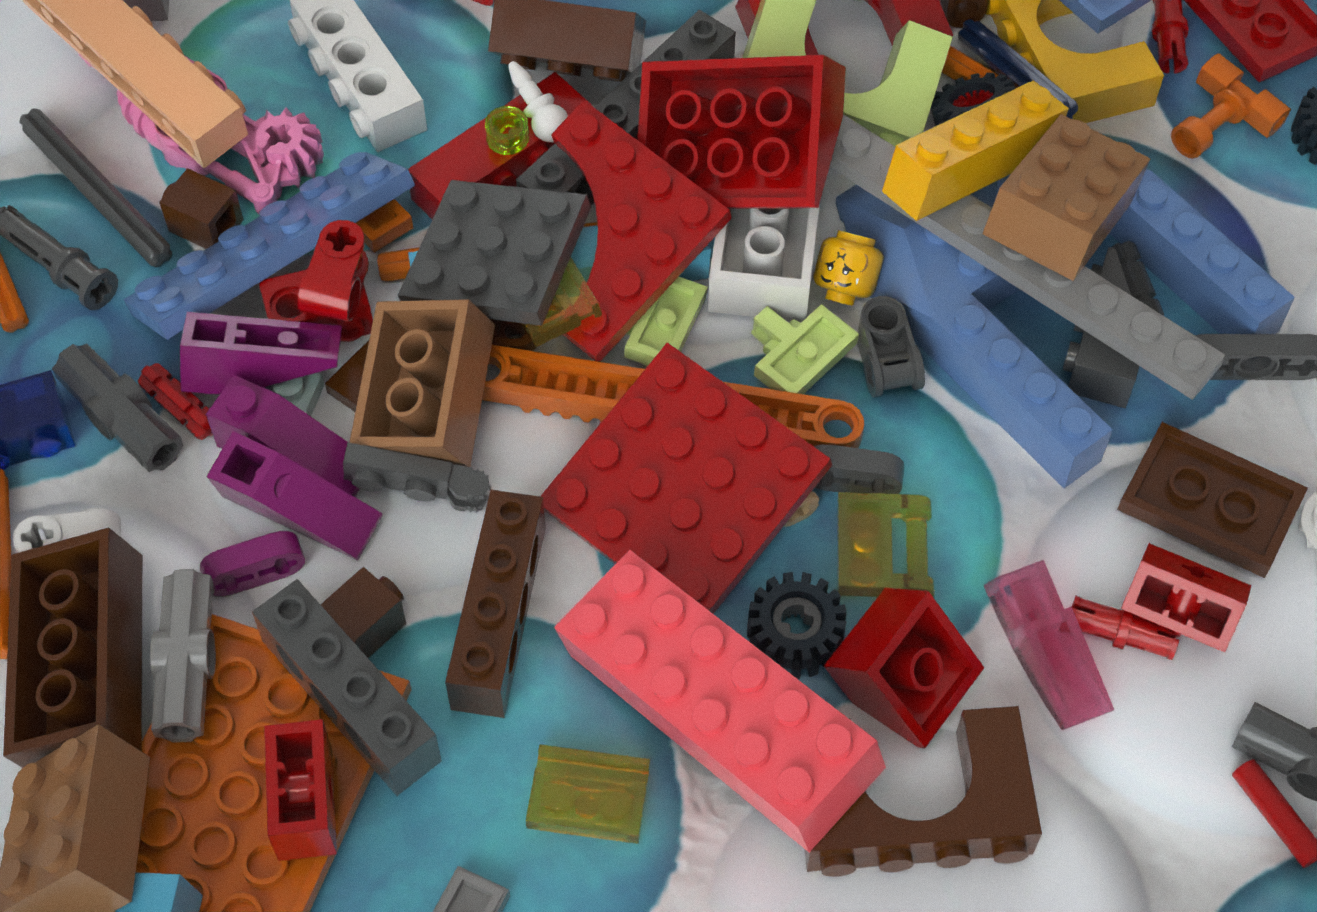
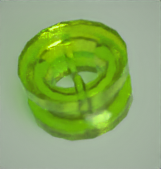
(495, 125)

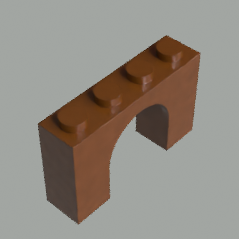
(991, 821)

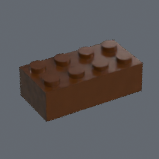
(73, 644)

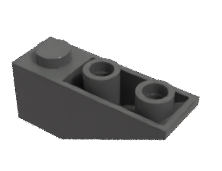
(1095, 367)

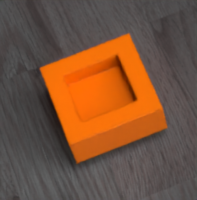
(385, 225)

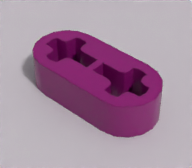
(253, 562)

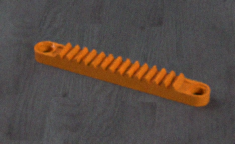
(595, 387)

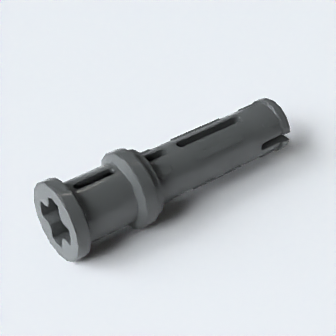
(67, 266)

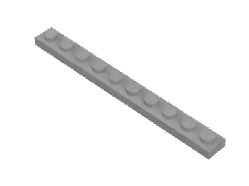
(1087, 301)

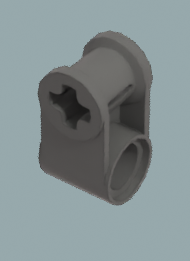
(891, 355)

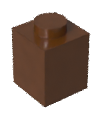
(200, 208)
(367, 610)

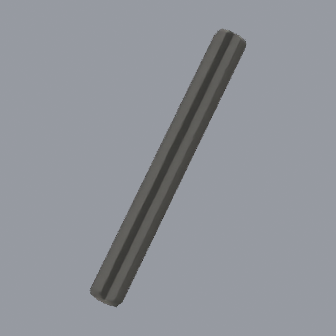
(96, 187)

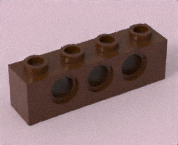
(496, 604)

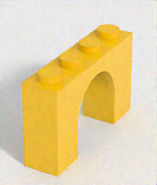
(1099, 82)

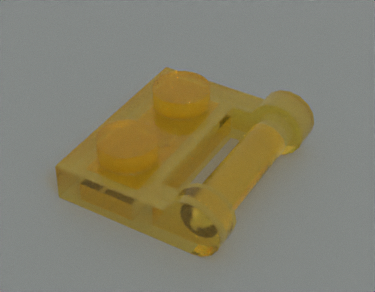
(866, 543)

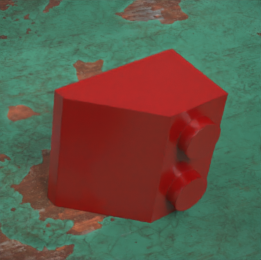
(905, 664)

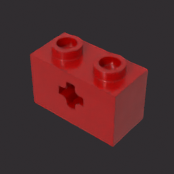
(1187, 597)
(300, 790)

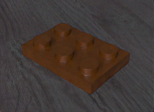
(1212, 499)

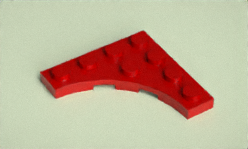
(647, 224)

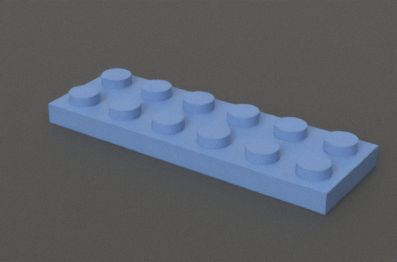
(266, 244)

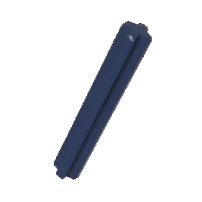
(1008, 61)

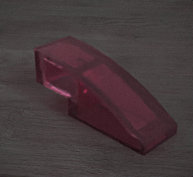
(1049, 644)

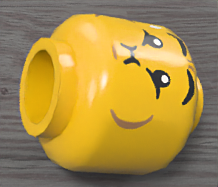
(848, 267)

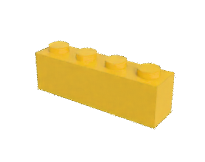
(969, 150)

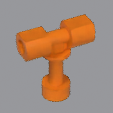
(1231, 103)

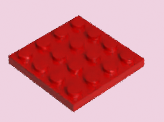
(685, 479)

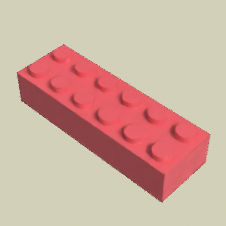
(722, 700)

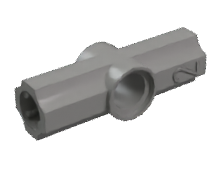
(182, 656)

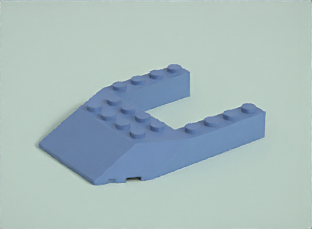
(951, 298)

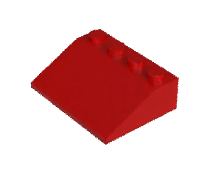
(746, 126)

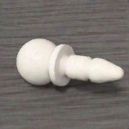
(540, 107)

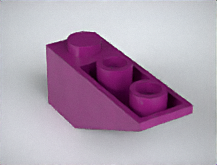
(292, 496)

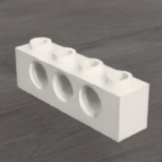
(359, 70)

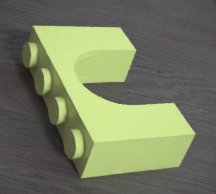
(909, 83)

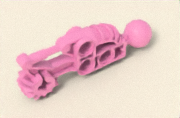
(276, 148)

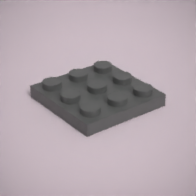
(498, 249)

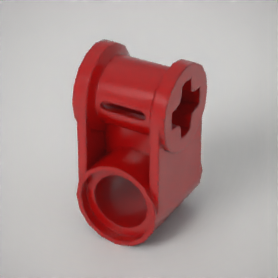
(335, 272)

